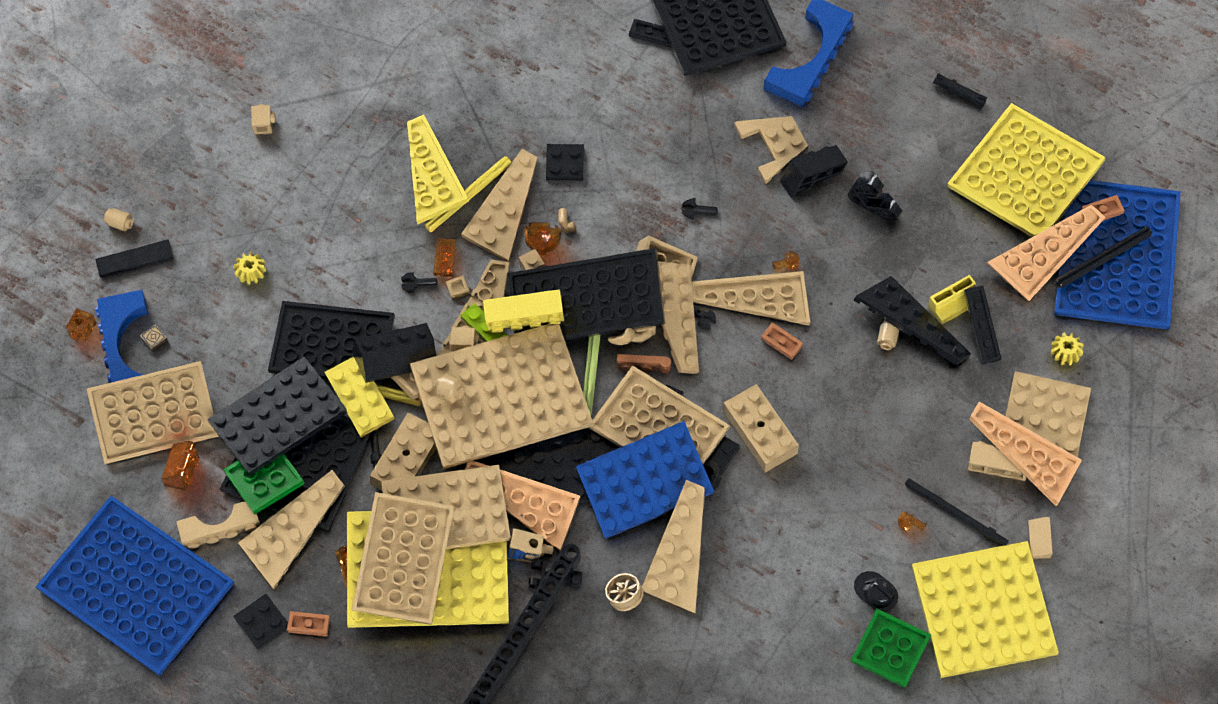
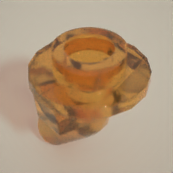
(791, 260)
(906, 521)

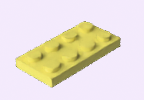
(361, 399)

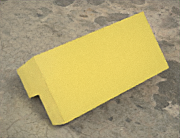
(951, 300)

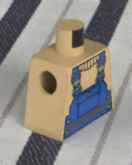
(527, 546)

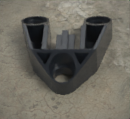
(868, 194)

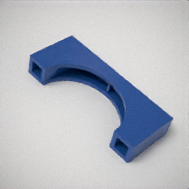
(798, 83)
(116, 315)

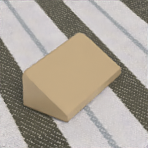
(1040, 538)

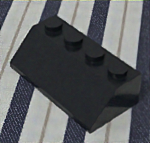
(393, 351)

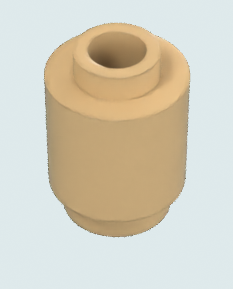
(118, 219)
(887, 336)

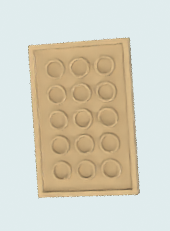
(647, 406)
(152, 412)
(476, 499)
(403, 558)

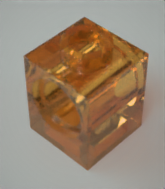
(78, 318)

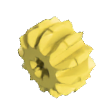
(242, 268)
(1067, 348)

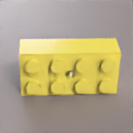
(523, 311)

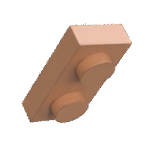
(1108, 207)
(782, 341)
(308, 623)

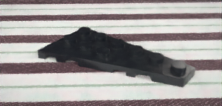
(912, 318)

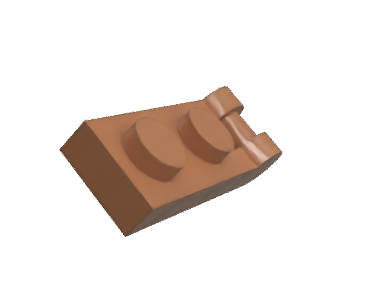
(644, 363)

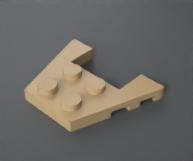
(781, 139)

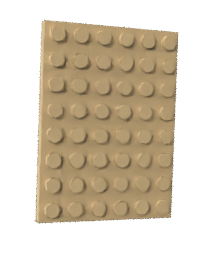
(514, 395)

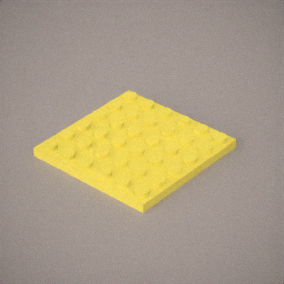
(1026, 171)
(984, 609)

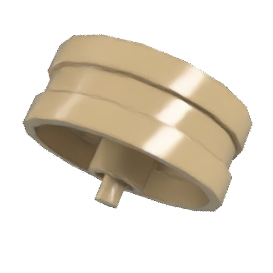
(624, 592)

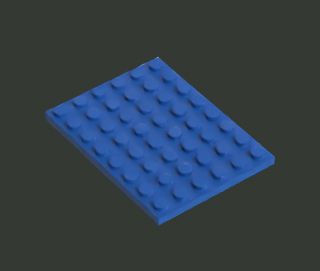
(1136, 283)
(135, 585)

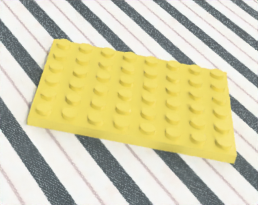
(470, 587)

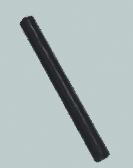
(1103, 257)

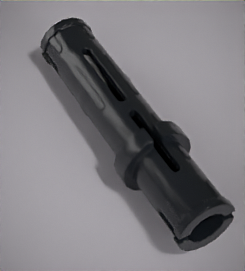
(960, 90)

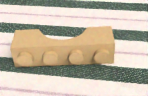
(195, 533)

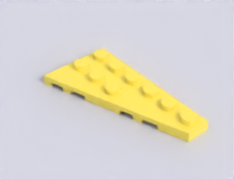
(433, 177)

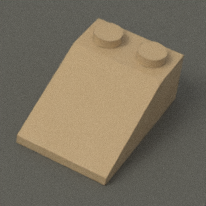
(668, 253)

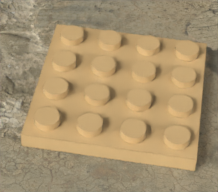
(1049, 409)

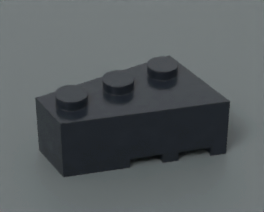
(811, 168)

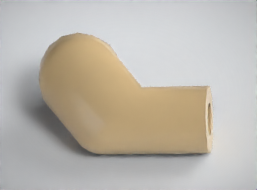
(563, 222)

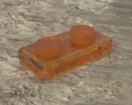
(444, 257)

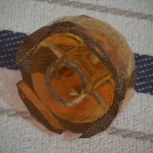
(542, 237)

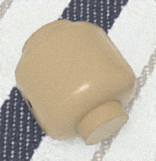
(449, 388)

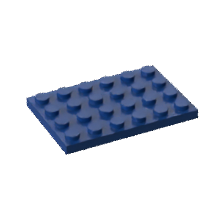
(642, 479)

